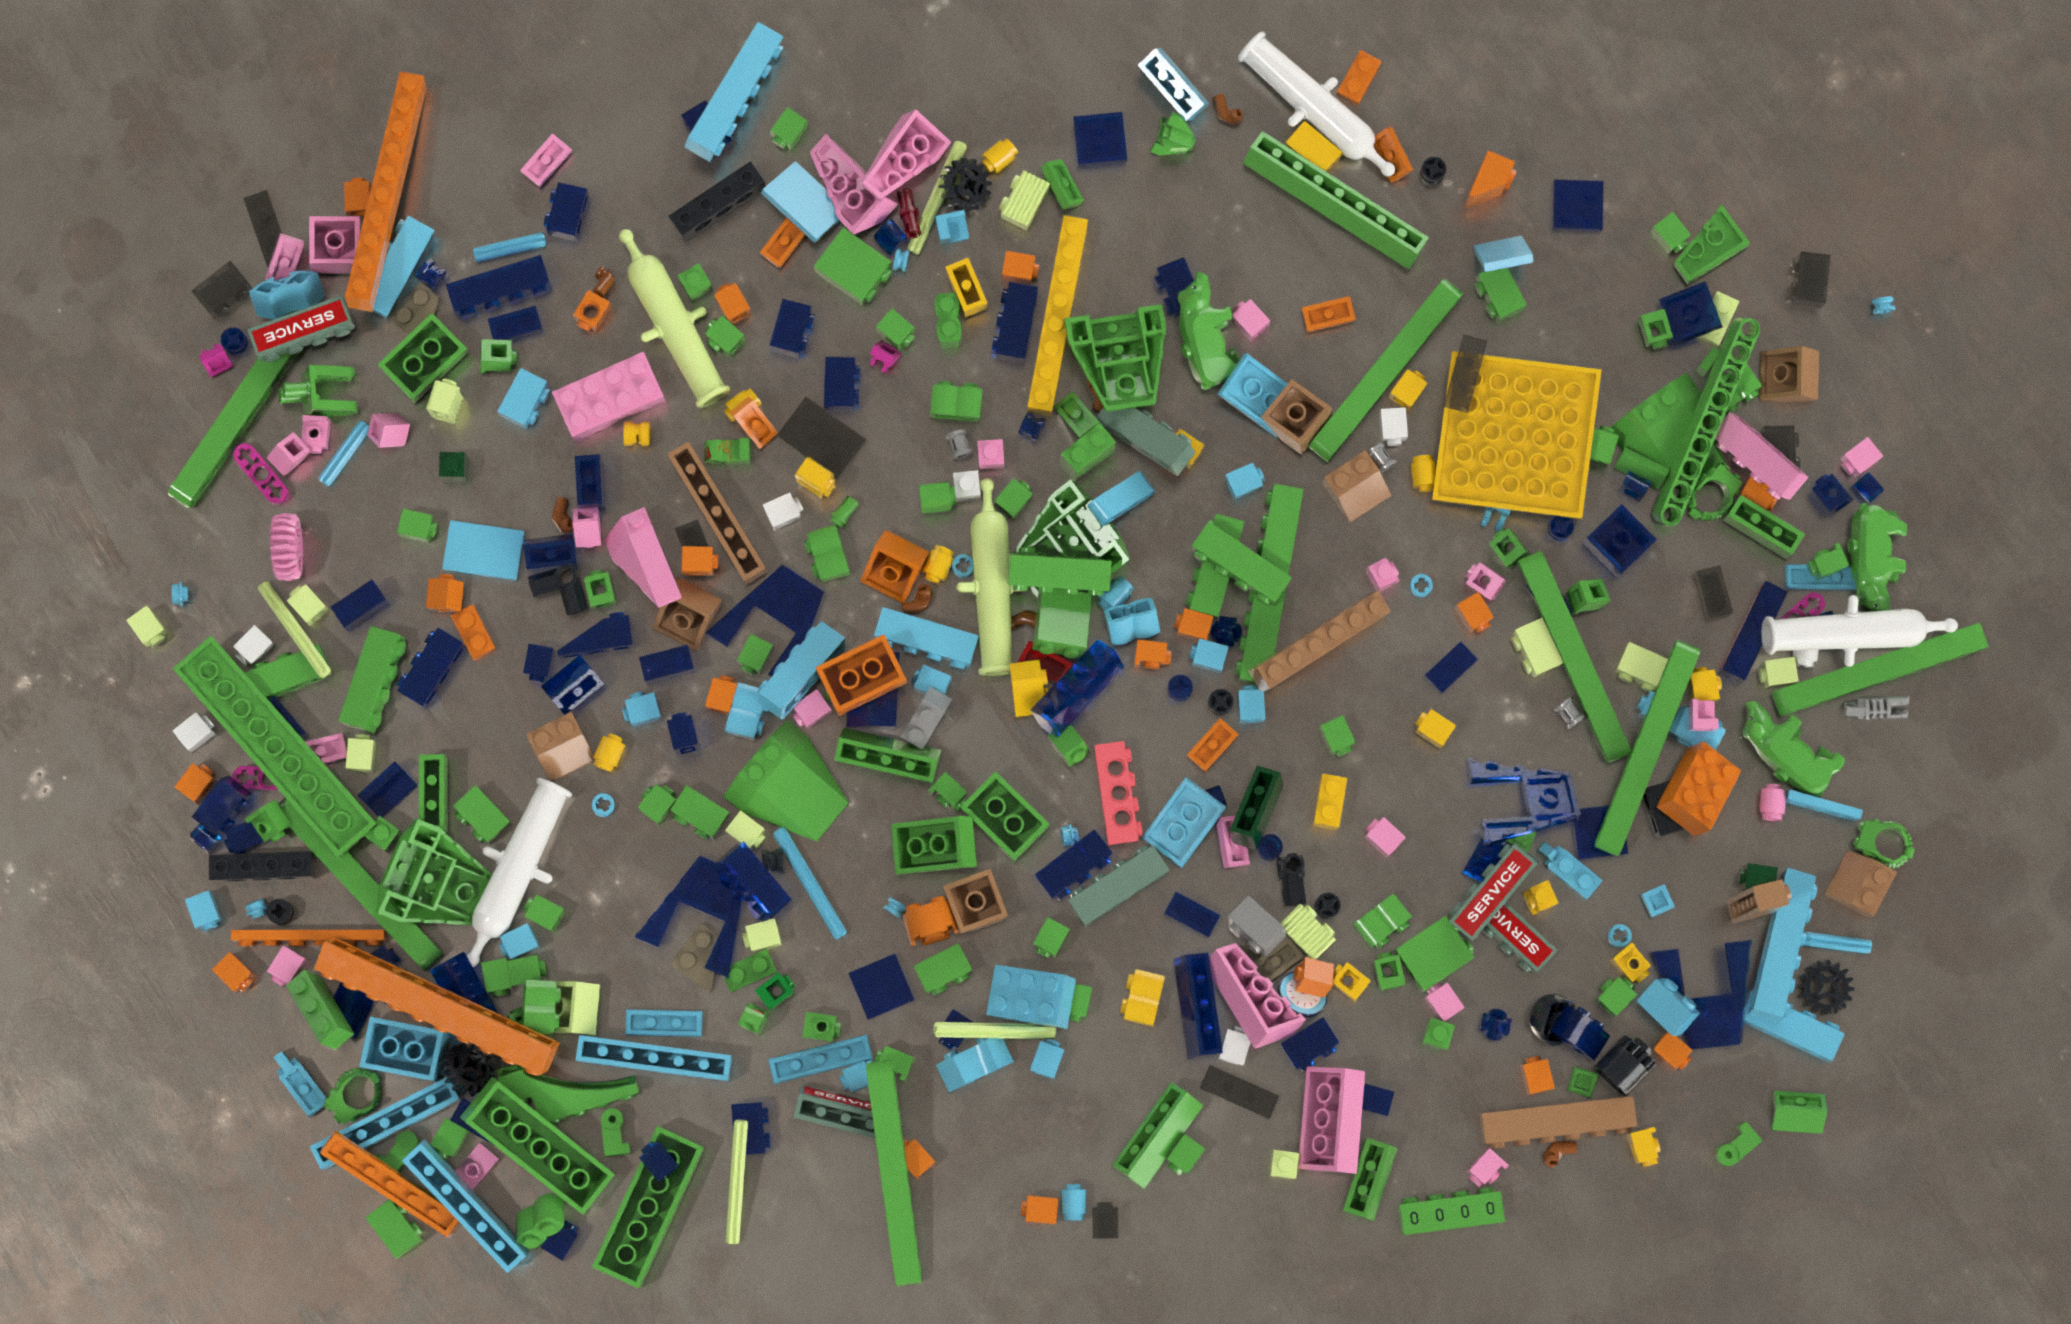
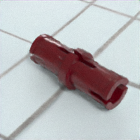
(909, 213)

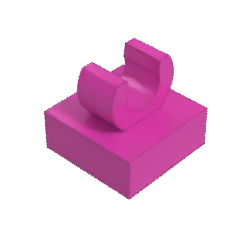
(885, 353)
(215, 360)

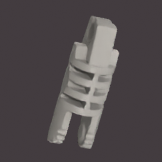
(1876, 707)

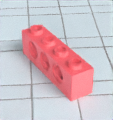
(1104, 756)

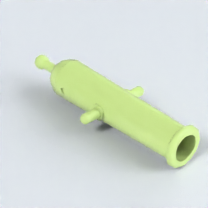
(673, 324)
(990, 585)

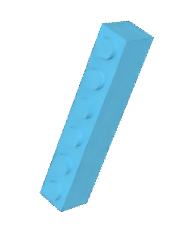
(734, 91)
(1781, 949)
(654, 1058)
(394, 1118)
(465, 1205)

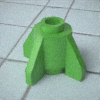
(1173, 136)

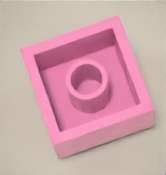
(333, 243)

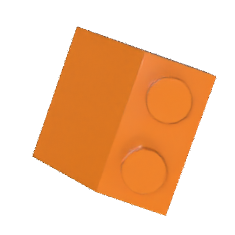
(1493, 177)
(894, 566)

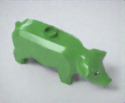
(1203, 336)
(1872, 554)
(1788, 755)

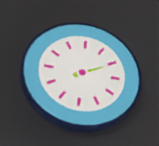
(1301, 1003)

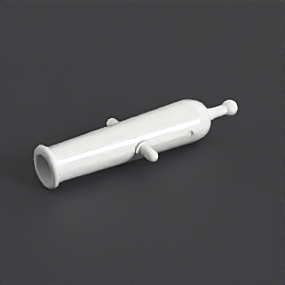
(1313, 102)
(1850, 630)
(516, 865)

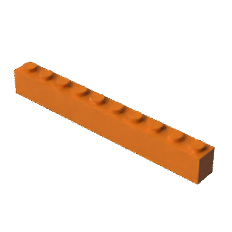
(386, 192)
(436, 1006)

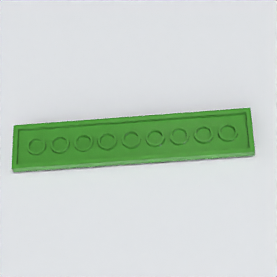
(275, 746)

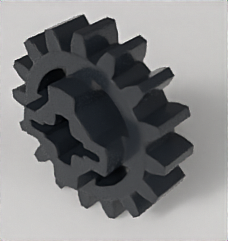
(958, 177)
(1834, 995)
(466, 1069)

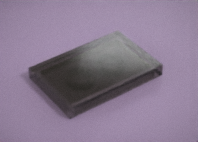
(821, 437)

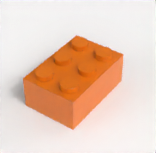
(861, 675)
(1698, 788)

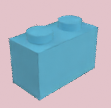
(524, 399)
(1668, 1006)

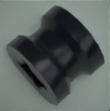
(1434, 165)
(1220, 698)
(773, 860)
(1330, 902)
(285, 912)

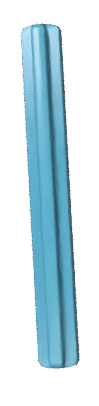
(809, 883)

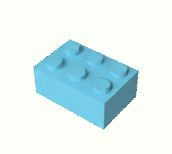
(1031, 996)
(404, 1049)

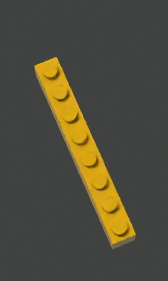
(1058, 308)

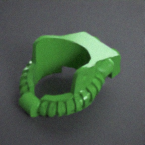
(1727, 481)
(1866, 841)
(341, 1110)

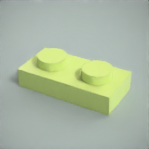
(1725, 307)

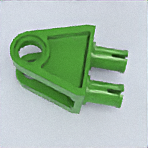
(306, 391)

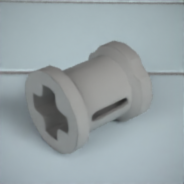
(959, 444)
(1381, 457)
(1570, 712)

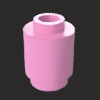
(1772, 802)

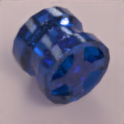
(431, 274)
(230, 337)
(1032, 426)
(1564, 525)
(1180, 692)
(1268, 851)

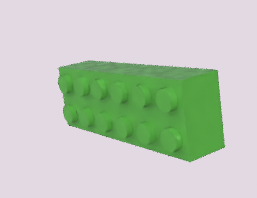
(537, 1145)
(647, 1213)

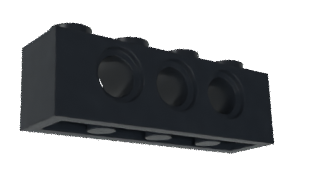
(717, 201)
(261, 867)

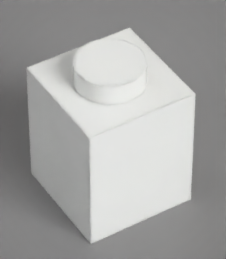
(1393, 426)
(967, 486)
(783, 511)
(253, 646)
(195, 731)
(1235, 1046)

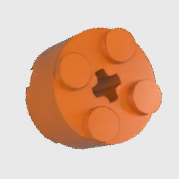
(929, 922)

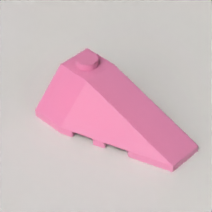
(905, 153)
(843, 177)
(639, 554)

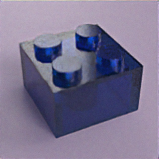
(1619, 541)

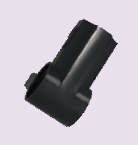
(551, 581)
(1291, 874)

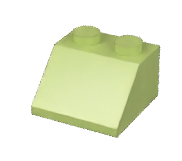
(577, 1008)

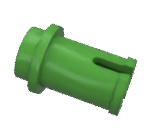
(843, 512)

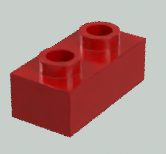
(1054, 664)

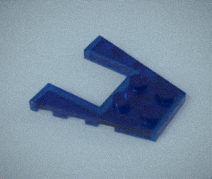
(782, 597)
(1546, 794)
(709, 894)
(1720, 1015)

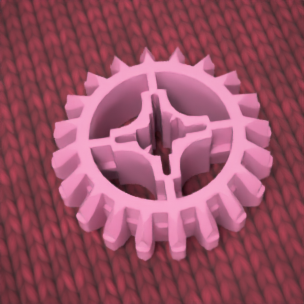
(286, 547)

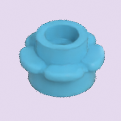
(179, 593)
(1069, 835)
(256, 908)

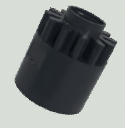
(1626, 1064)

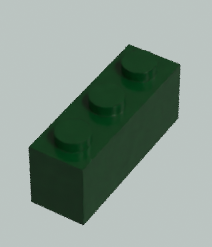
(1256, 807)

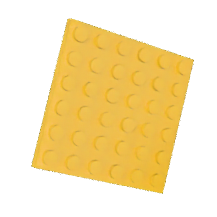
(1522, 438)

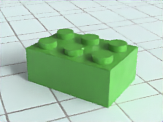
(422, 358)
(1004, 816)
(934, 845)

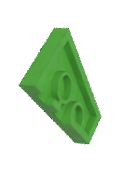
(1711, 247)

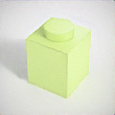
(307, 604)
(147, 627)
(1778, 672)
(361, 754)
(746, 830)
(762, 935)
(1284, 1164)

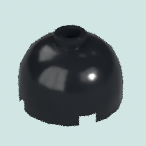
(1545, 1015)

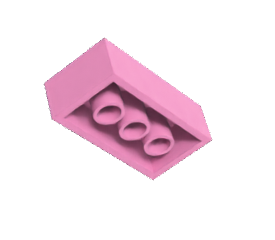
(608, 397)
(1331, 1119)

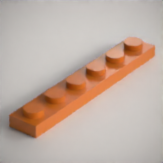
(297, 937)
(388, 1182)

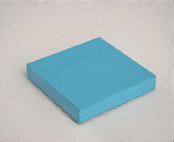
(1503, 253)

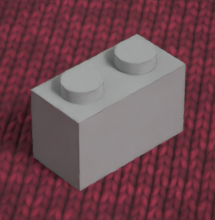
(926, 718)
(1256, 927)

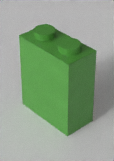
(853, 267)
(1087, 453)
(1062, 623)
(1434, 953)

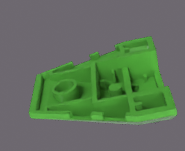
(1120, 355)
(1660, 423)
(1071, 530)
(788, 785)
(431, 879)

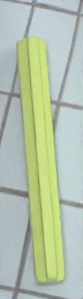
(935, 201)
(294, 629)
(993, 1030)
(736, 1181)

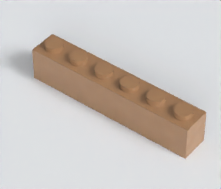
(717, 513)
(1319, 641)
(1759, 901)
(1558, 1120)

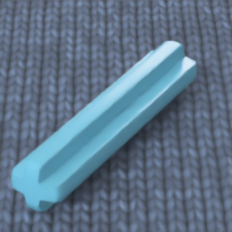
(509, 247)
(344, 453)
(1838, 942)

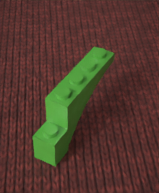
(561, 1098)

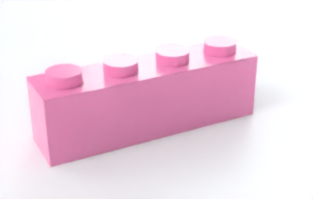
(1760, 457)

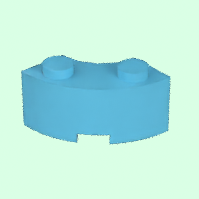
(289, 294)
(974, 1063)

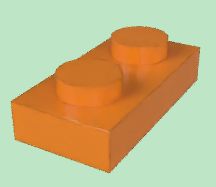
(1359, 77)
(1391, 151)
(782, 243)
(1328, 314)
(753, 422)
(473, 632)
(1212, 745)

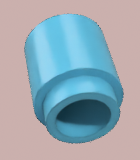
(1119, 593)
(855, 1077)
(1073, 1202)

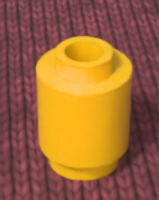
(999, 156)
(736, 400)
(1423, 473)
(938, 564)
(608, 752)

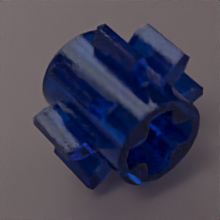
(1226, 631)
(1495, 1024)

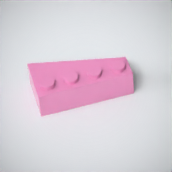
(1251, 997)

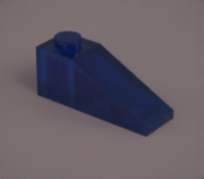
(605, 636)

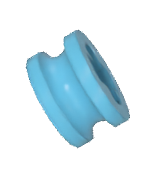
(901, 259)
(1883, 305)
(956, 562)
(1427, 590)
(599, 812)
(895, 908)
(1620, 927)

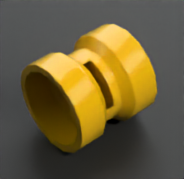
(637, 433)

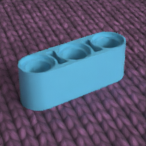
(1121, 498)

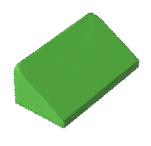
(1642, 466)

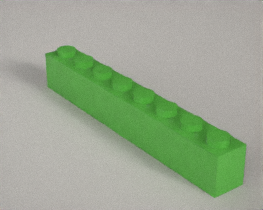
(1335, 200)
(1277, 549)

